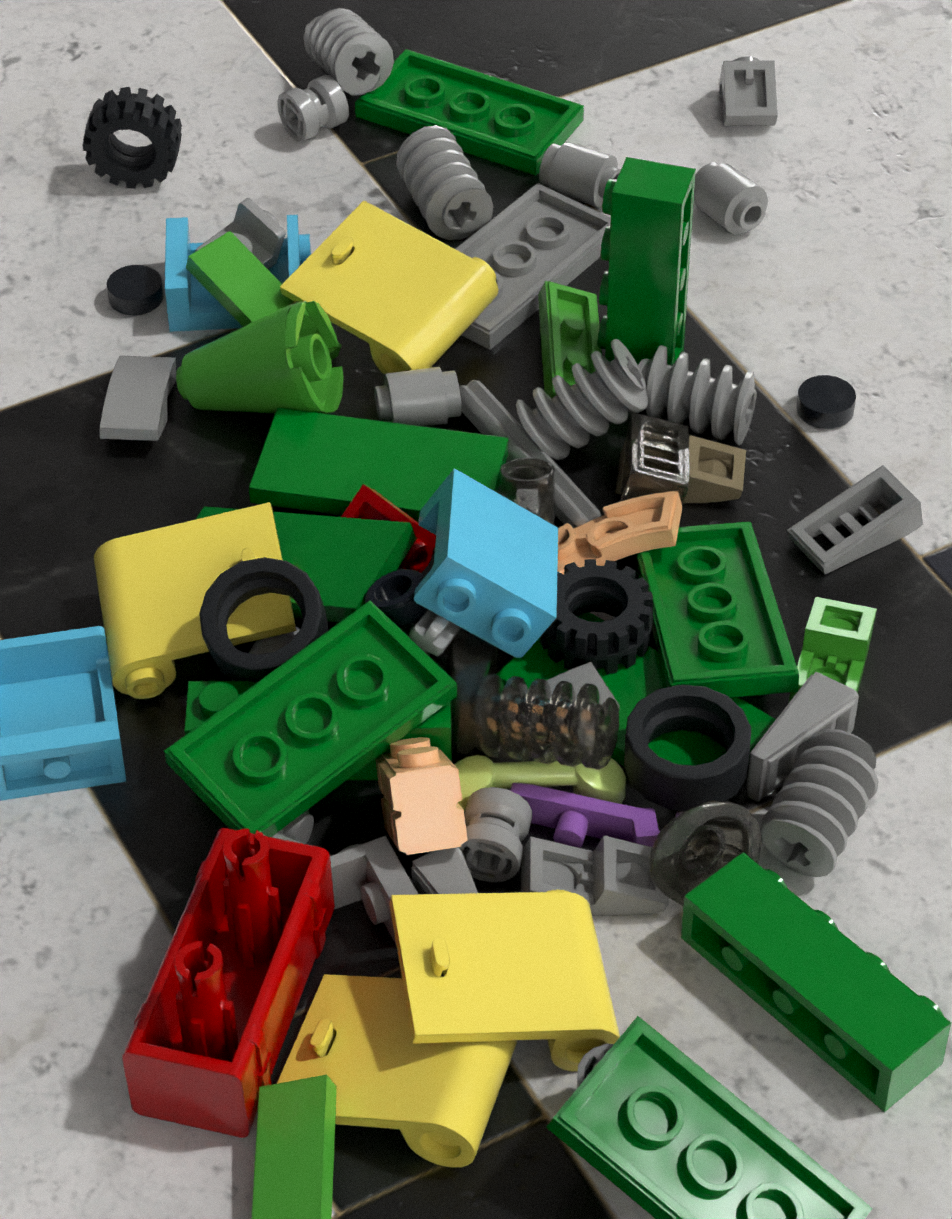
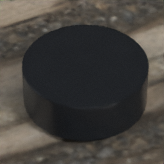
(135, 290)
(826, 401)
(395, 596)

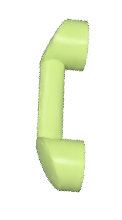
(481, 772)

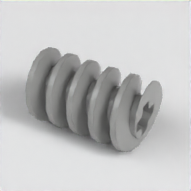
(349, 51)
(443, 183)
(698, 395)
(586, 404)
(820, 802)

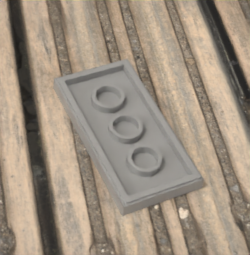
(530, 243)

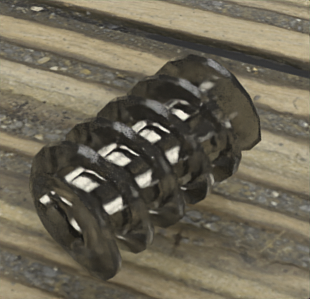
(544, 723)

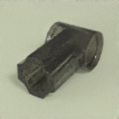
(530, 485)

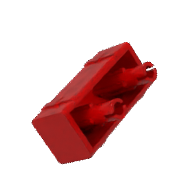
(230, 982)

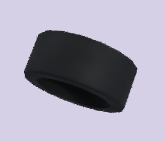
(242, 583)
(688, 710)

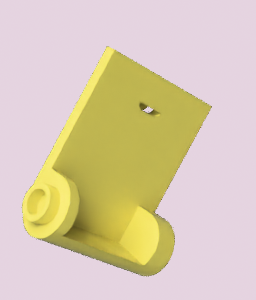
(394, 288)
(156, 587)
(509, 969)
(427, 1090)

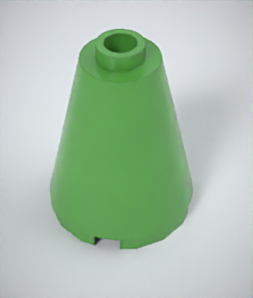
(267, 365)

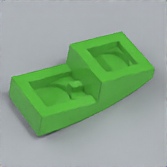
(836, 642)

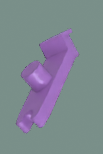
(583, 815)

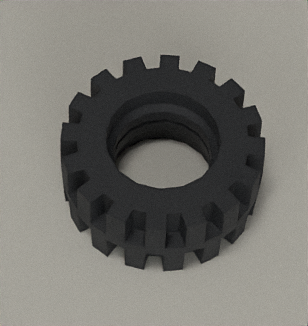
(138, 114)
(606, 642)

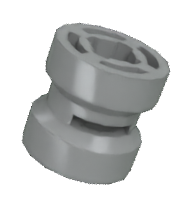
(312, 108)
(494, 828)

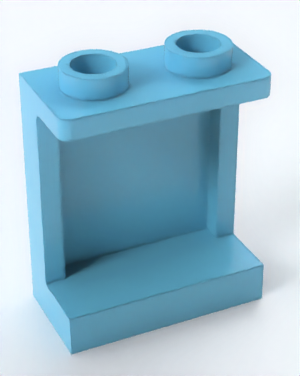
(189, 302)
(490, 565)
(57, 714)

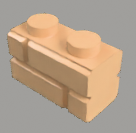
(420, 797)

